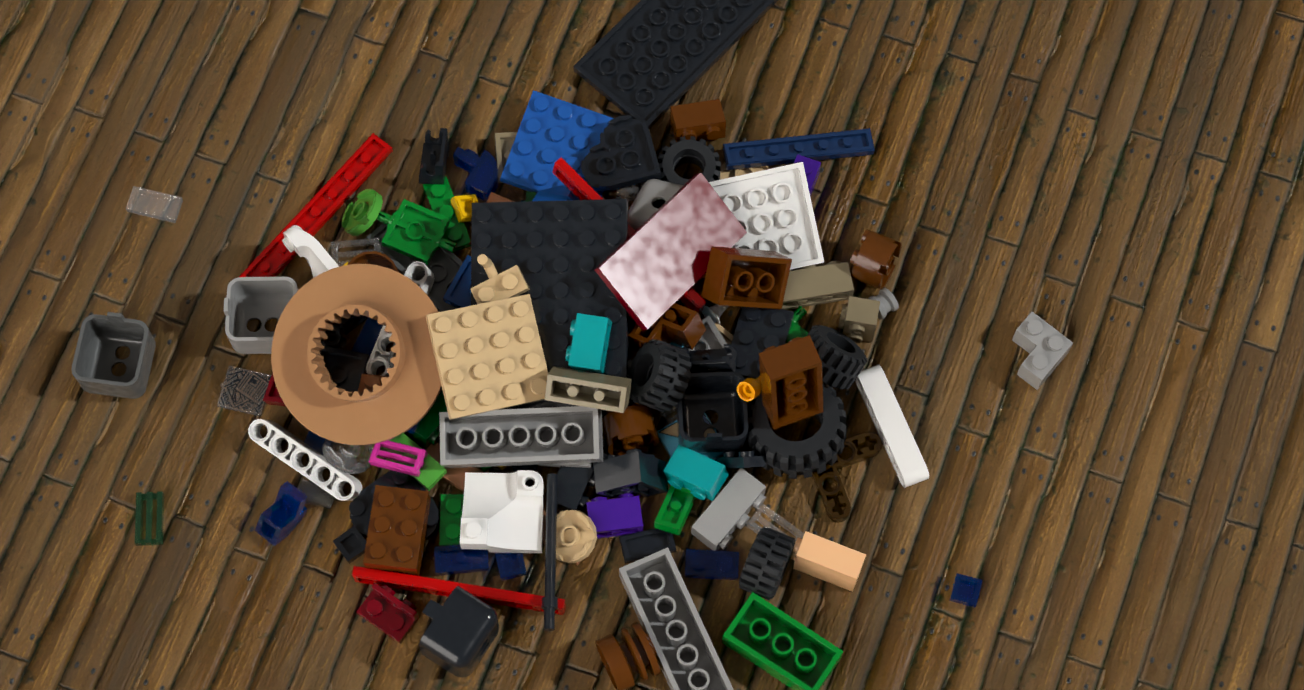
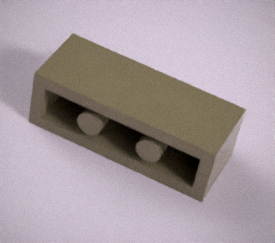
(818, 285)
(588, 389)

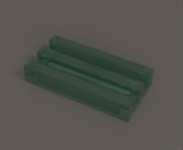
(149, 496)

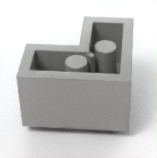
(1045, 349)

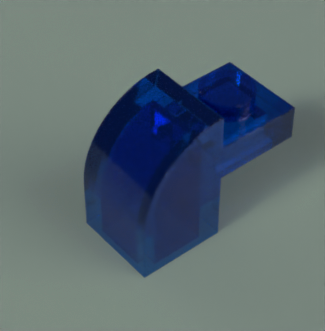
(483, 172)
(283, 515)

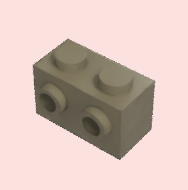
(859, 319)

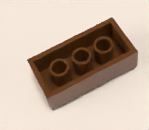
(791, 381)

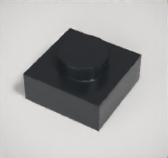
(351, 544)

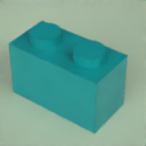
(589, 343)
(696, 473)

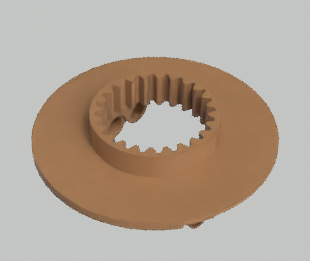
(306, 382)

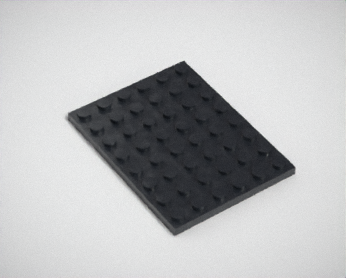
(558, 255)

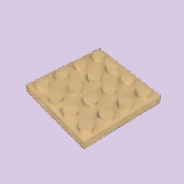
(488, 356)

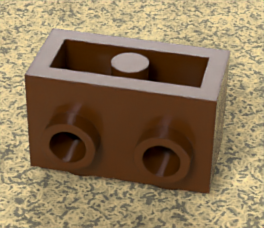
(699, 120)

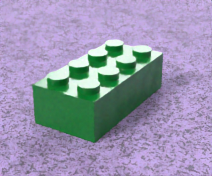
(781, 645)

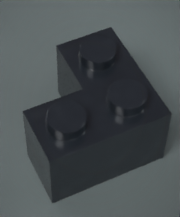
(630, 473)

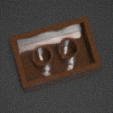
(746, 277)
(397, 530)

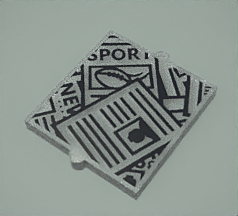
(244, 391)

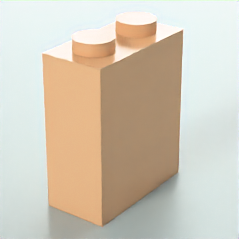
(827, 560)

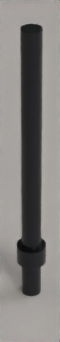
(550, 602)

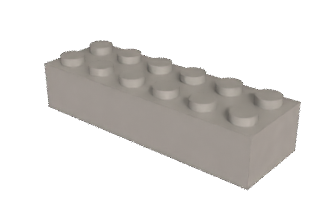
(522, 437)
(673, 624)

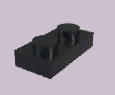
(741, 459)

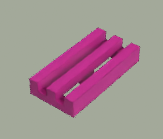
(418, 463)

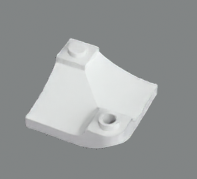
(308, 247)
(503, 512)

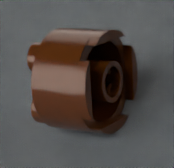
(875, 259)
(630, 429)

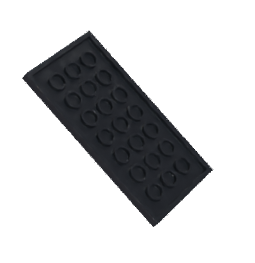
(664, 51)

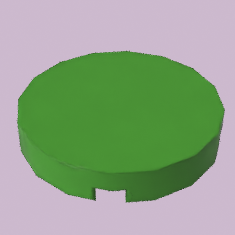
(362, 213)

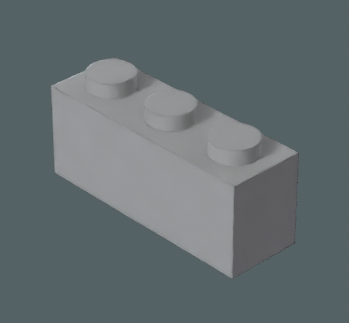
(729, 510)

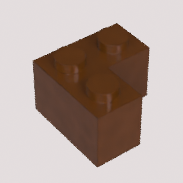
(675, 325)

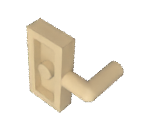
(498, 286)

